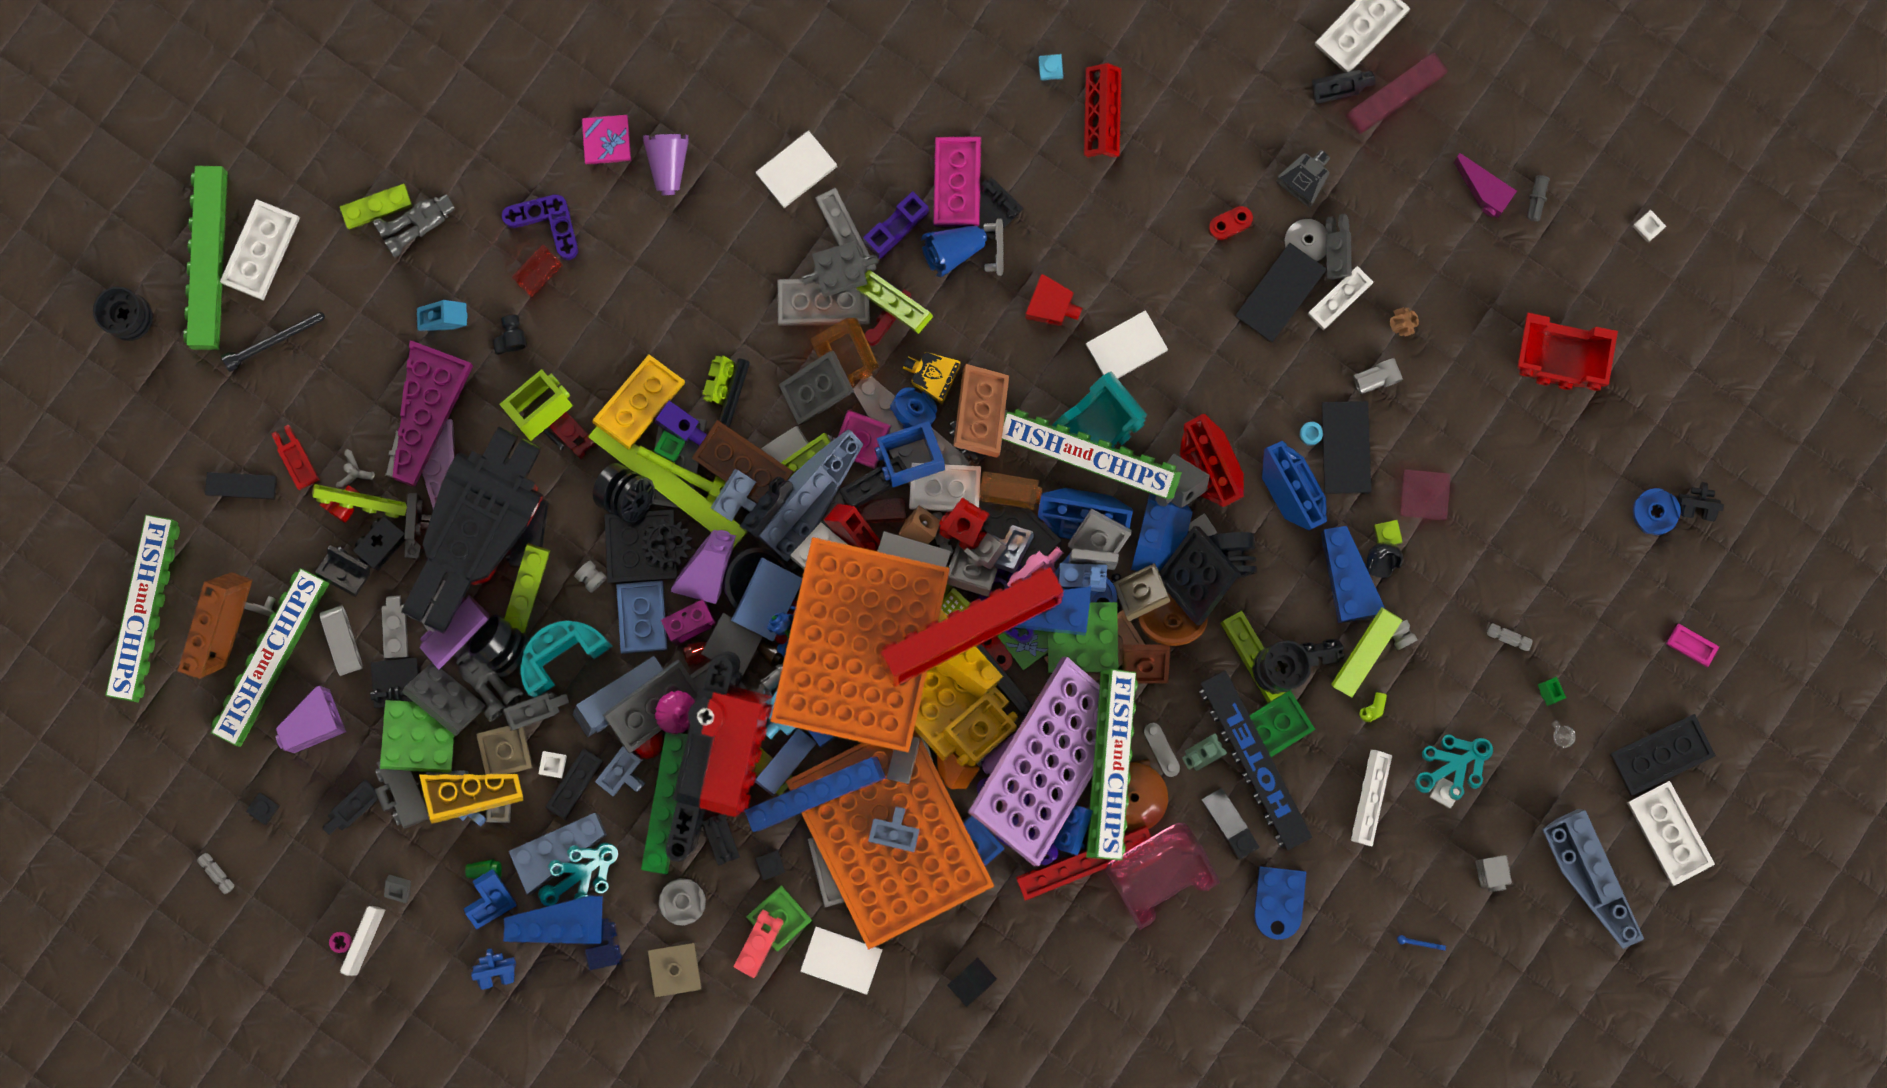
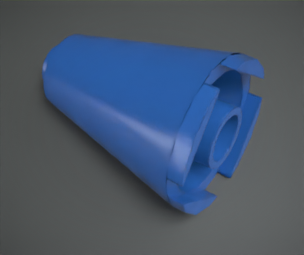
(951, 247)

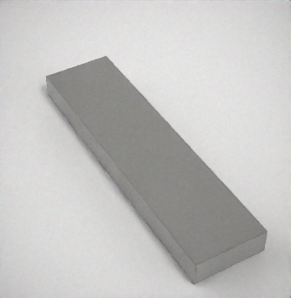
(841, 222)

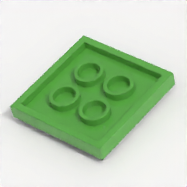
(1096, 649)
(414, 740)

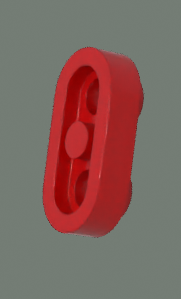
(1231, 223)
(997, 649)

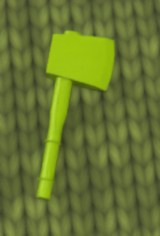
(712, 488)

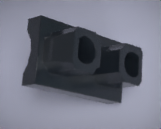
(1710, 506)

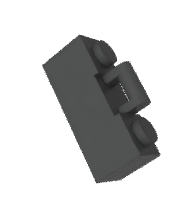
(408, 799)

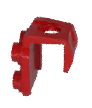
(967, 533)

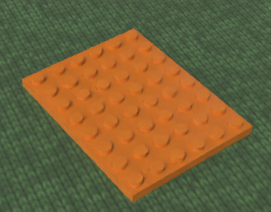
(843, 618)
(884, 885)

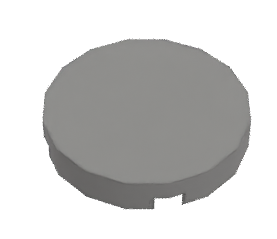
(682, 902)

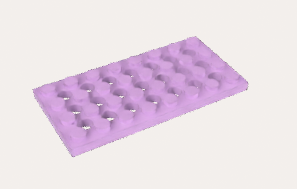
(1052, 777)

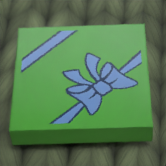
(1026, 653)

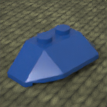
(1293, 486)
(1067, 508)
(1160, 533)

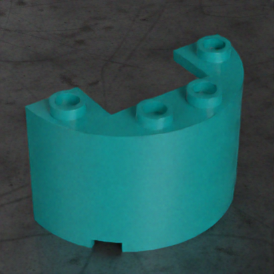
(1105, 412)
(551, 643)

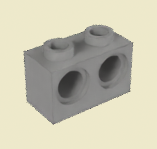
(1493, 873)

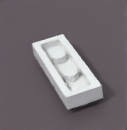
(1340, 298)

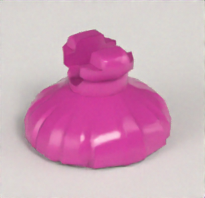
(673, 712)

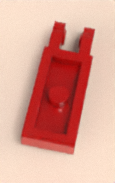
(295, 459)

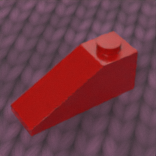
(852, 527)

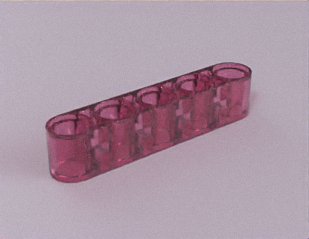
(1397, 93)

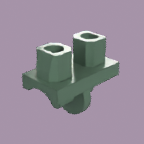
(1204, 753)

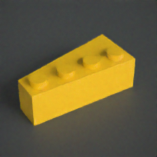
(971, 670)
(466, 794)

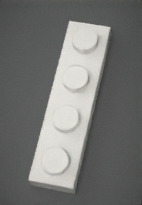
(1371, 797)

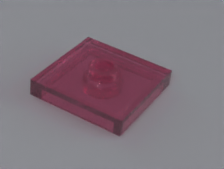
(1425, 494)

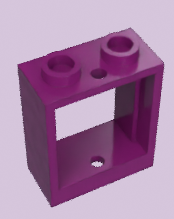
(695, 622)

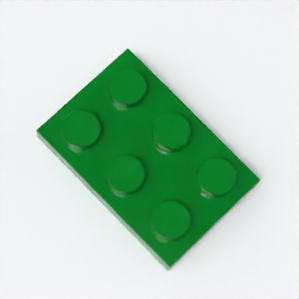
(1281, 723)

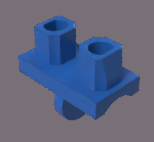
(492, 966)

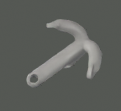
(353, 471)

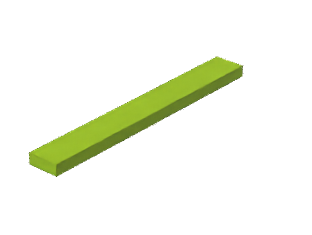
(669, 486)

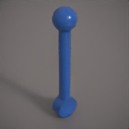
(1402, 940)

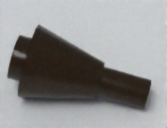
(769, 653)

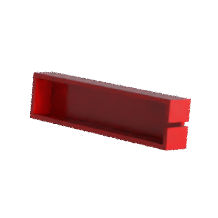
(971, 626)

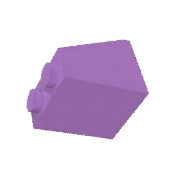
(705, 571)
(310, 722)

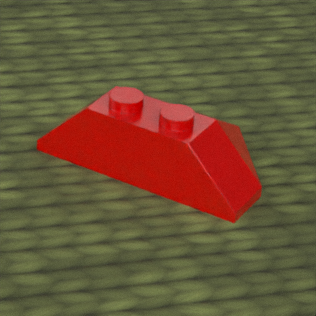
(1211, 452)

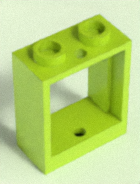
(546, 413)

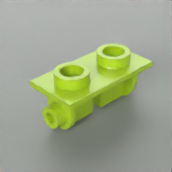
(722, 369)

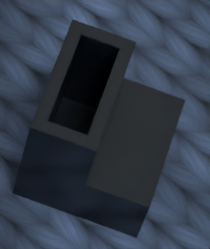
(972, 982)

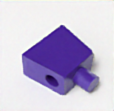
(671, 417)

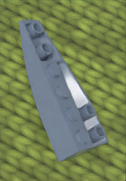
(812, 494)
(1591, 875)

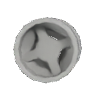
(590, 576)
(1403, 636)

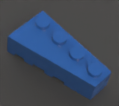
(1349, 579)
(1067, 617)
(561, 923)

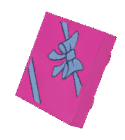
(606, 139)

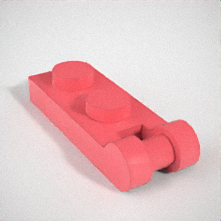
(758, 944)

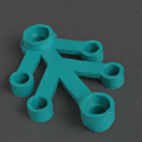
(1456, 763)
(580, 872)

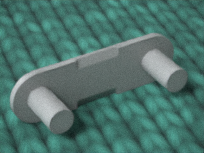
(999, 265)
(264, 610)
(1161, 750)

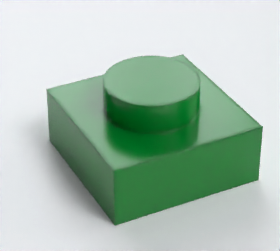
(669, 446)
(1551, 691)

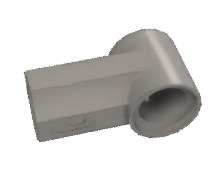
(1383, 374)

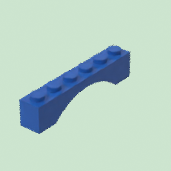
(815, 794)

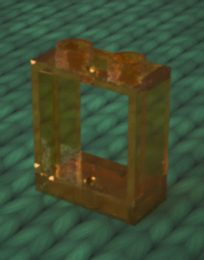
(851, 326)
(1010, 490)

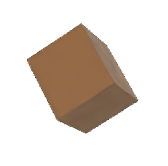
(920, 526)

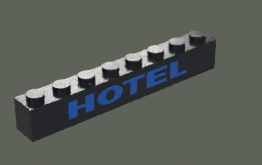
(1256, 760)

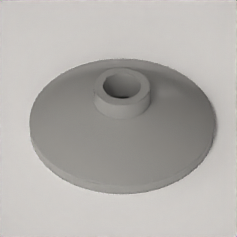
(1307, 227)

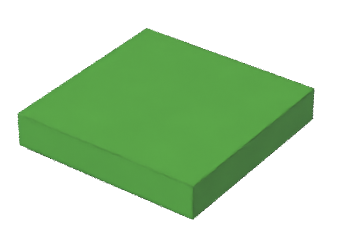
(783, 906)

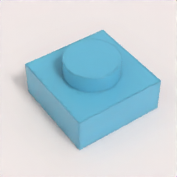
(1050, 67)

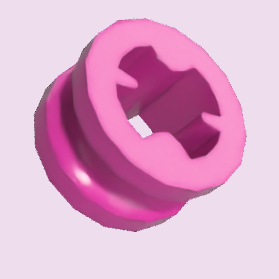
(333, 944)

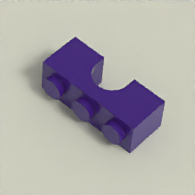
(900, 223)

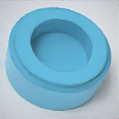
(1311, 433)

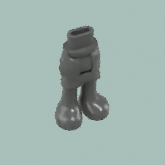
(425, 217)
(478, 676)

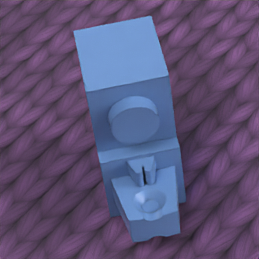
(1083, 575)

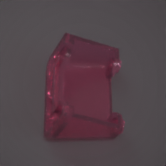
(1159, 871)

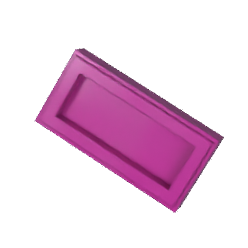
(1692, 645)

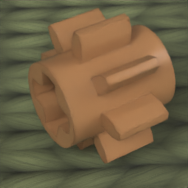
(1404, 321)

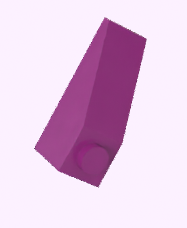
(1487, 189)

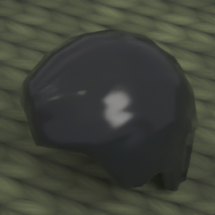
(1383, 559)

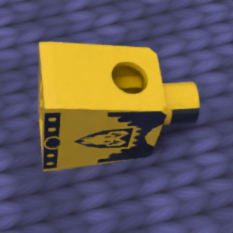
(933, 374)

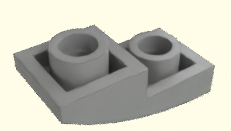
(786, 444)

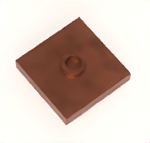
(1148, 661)

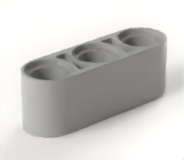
(341, 640)

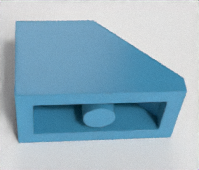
(442, 316)

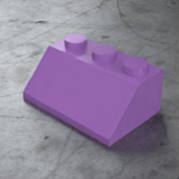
(464, 625)

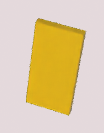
(638, 401)

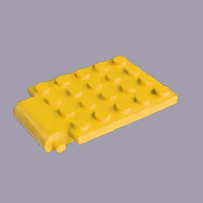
(959, 722)

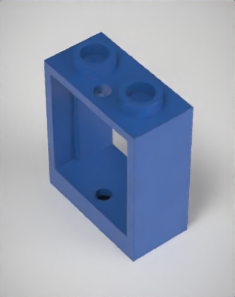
(904, 437)

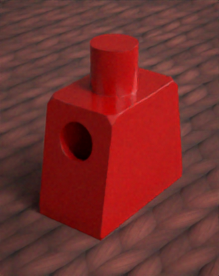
(1052, 303)

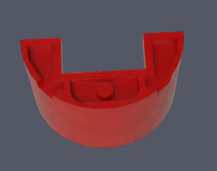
(1566, 354)

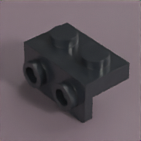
(343, 570)

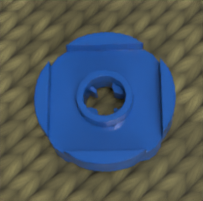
(910, 398)
(1668, 518)

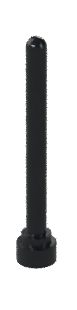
(234, 359)

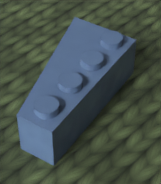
(591, 710)
(534, 857)

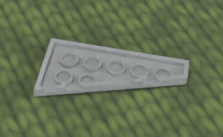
(876, 403)

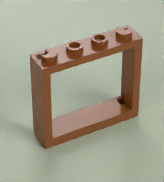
(215, 625)

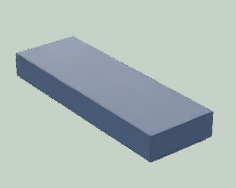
(785, 762)

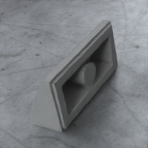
(903, 763)

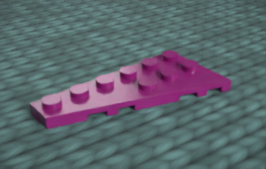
(427, 401)

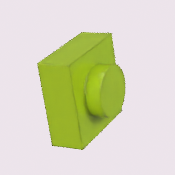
(1388, 532)

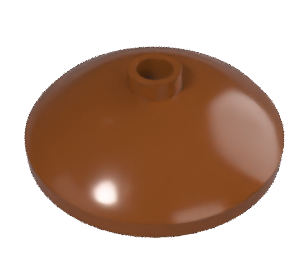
(1158, 628)
(1152, 797)

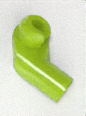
(1375, 710)

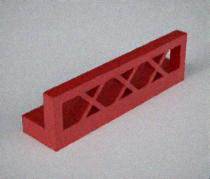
(1107, 109)

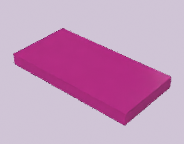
(957, 181)

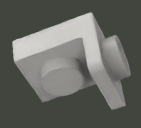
(987, 552)

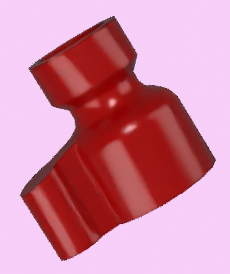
(339, 512)

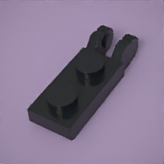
(767, 506)

